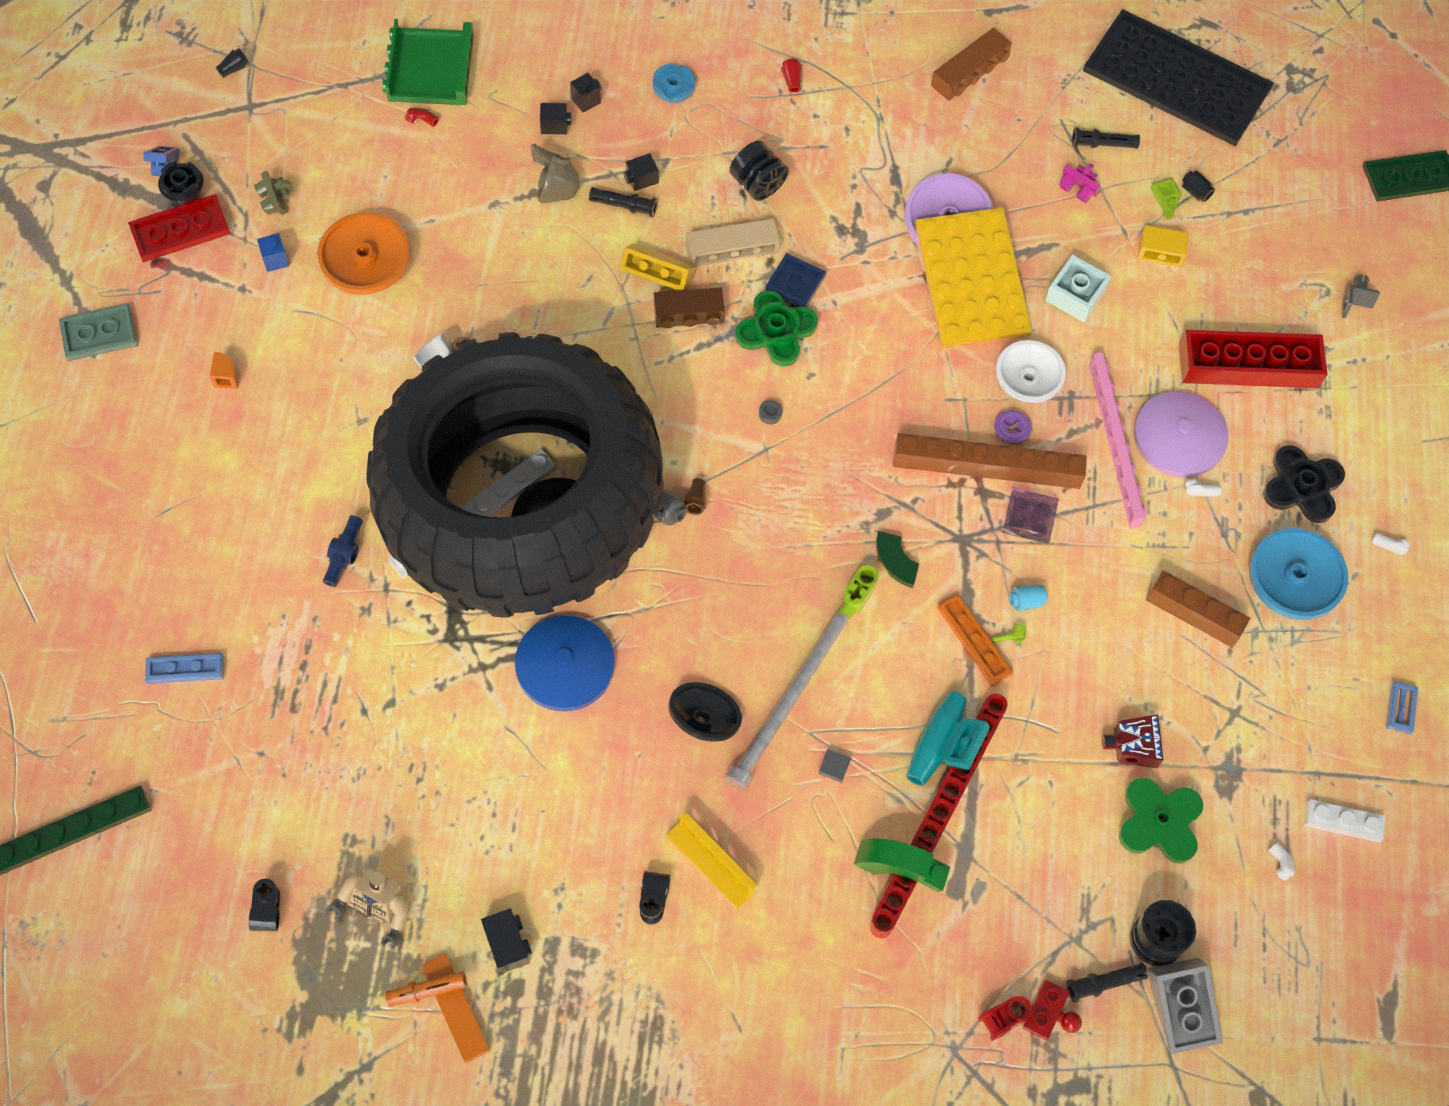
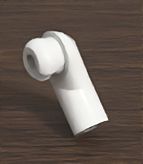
(1196, 489)

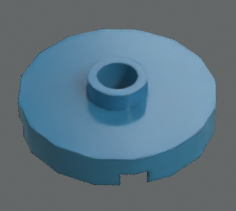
(673, 83)

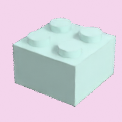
(1078, 288)

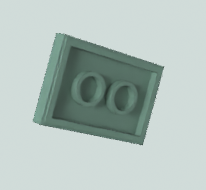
(98, 332)

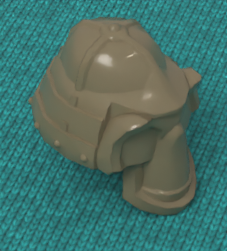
(557, 178)

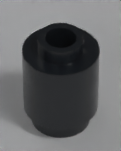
(1198, 186)

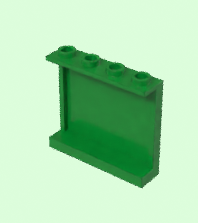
(428, 65)

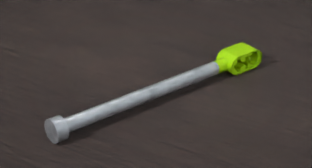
(739, 776)

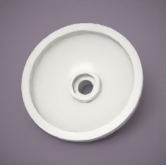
(1031, 361)

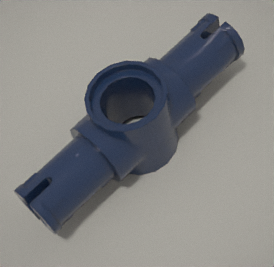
(342, 551)

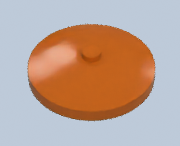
(363, 253)

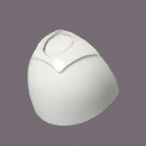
(438, 345)

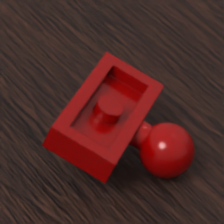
(1048, 1011)

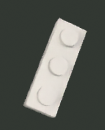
(1345, 821)

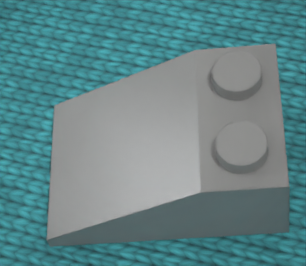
(1186, 1005)

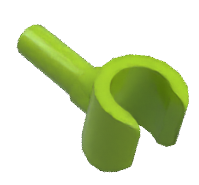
(1018, 634)

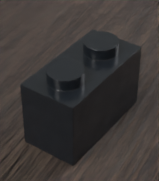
(505, 940)

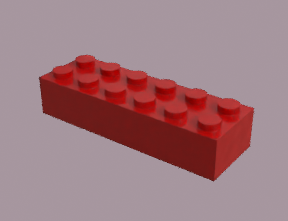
(1252, 358)

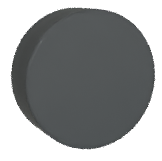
(770, 412)

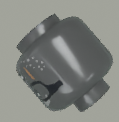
(670, 509)

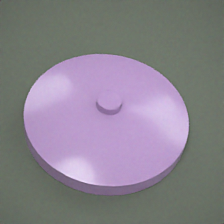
(944, 196)
(1181, 434)

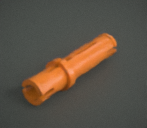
(397, 997)

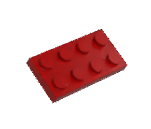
(179, 228)

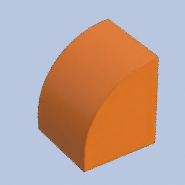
(223, 372)

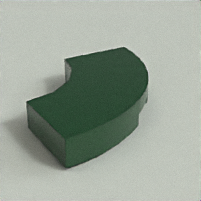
(895, 560)

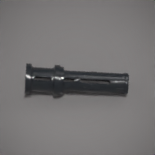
(1095, 138)
(633, 203)
(1096, 984)

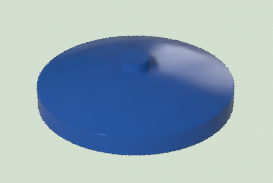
(564, 663)

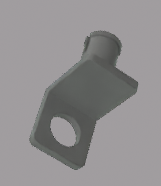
(1359, 295)

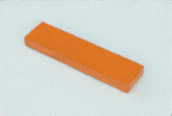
(974, 639)
(457, 1012)

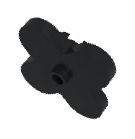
(1304, 484)

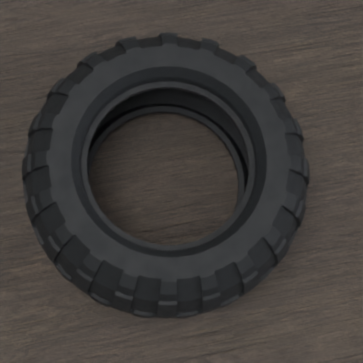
(500, 392)

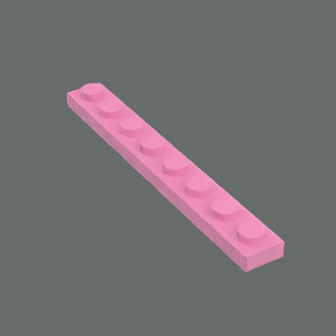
(1115, 434)

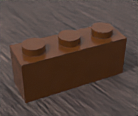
(689, 307)

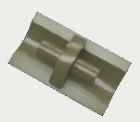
(277, 192)

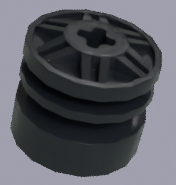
(758, 170)
(1175, 929)

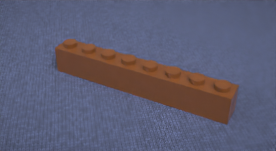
(989, 461)

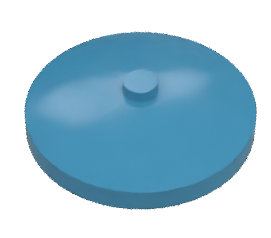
(1298, 574)

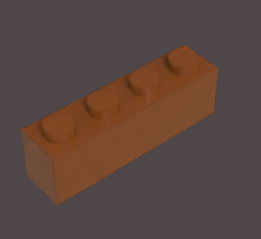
(971, 64)
(1198, 609)

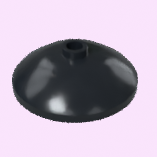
(705, 712)

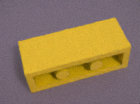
(657, 267)

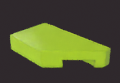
(1167, 196)

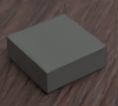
(834, 765)

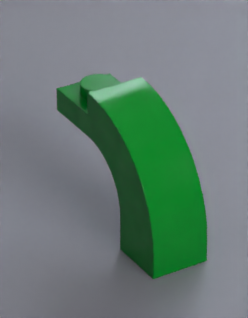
(899, 858)

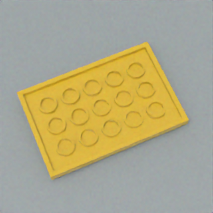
(972, 277)

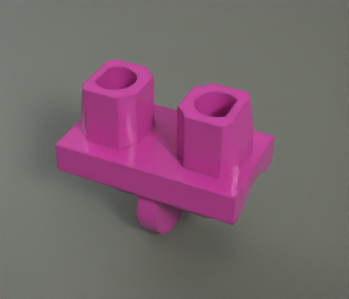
(1083, 178)

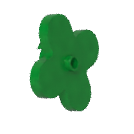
(776, 328)
(1147, 831)

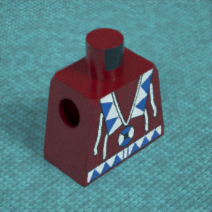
(1136, 741)

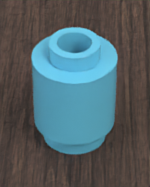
(1028, 597)

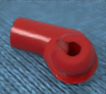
(425, 115)

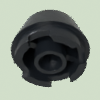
(180, 182)

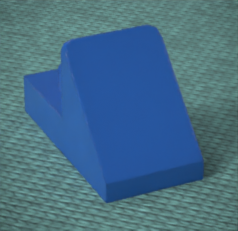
(160, 156)

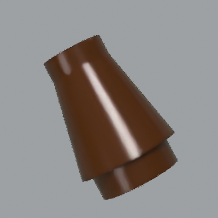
(696, 497)

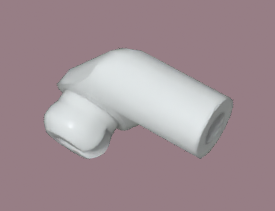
(1398, 547)
(1286, 861)

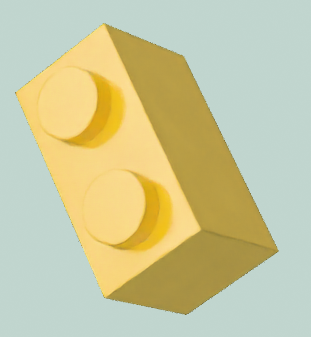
(1163, 246)

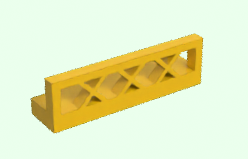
(712, 862)

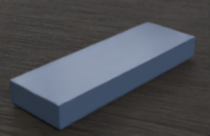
(184, 668)

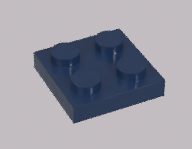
(796, 280)

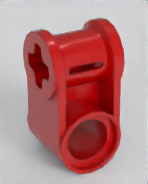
(1000, 1018)

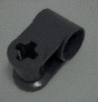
(653, 893)
(264, 911)

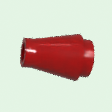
(792, 73)

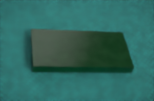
(1408, 175)

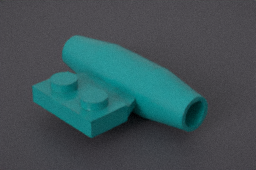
(946, 740)

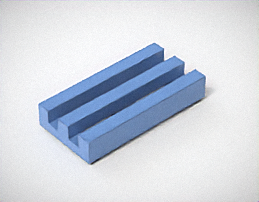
(1399, 726)

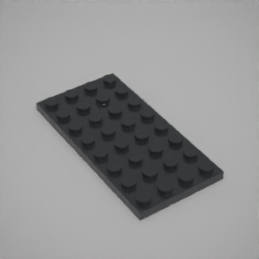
(1178, 77)

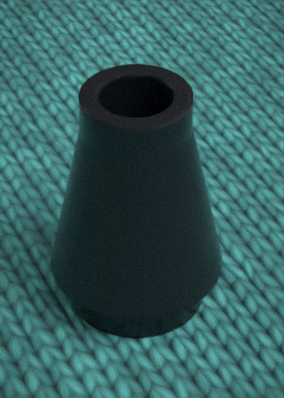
(232, 63)

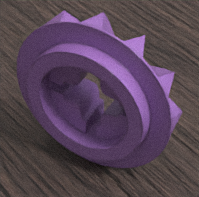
(1010, 418)

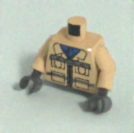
(376, 897)

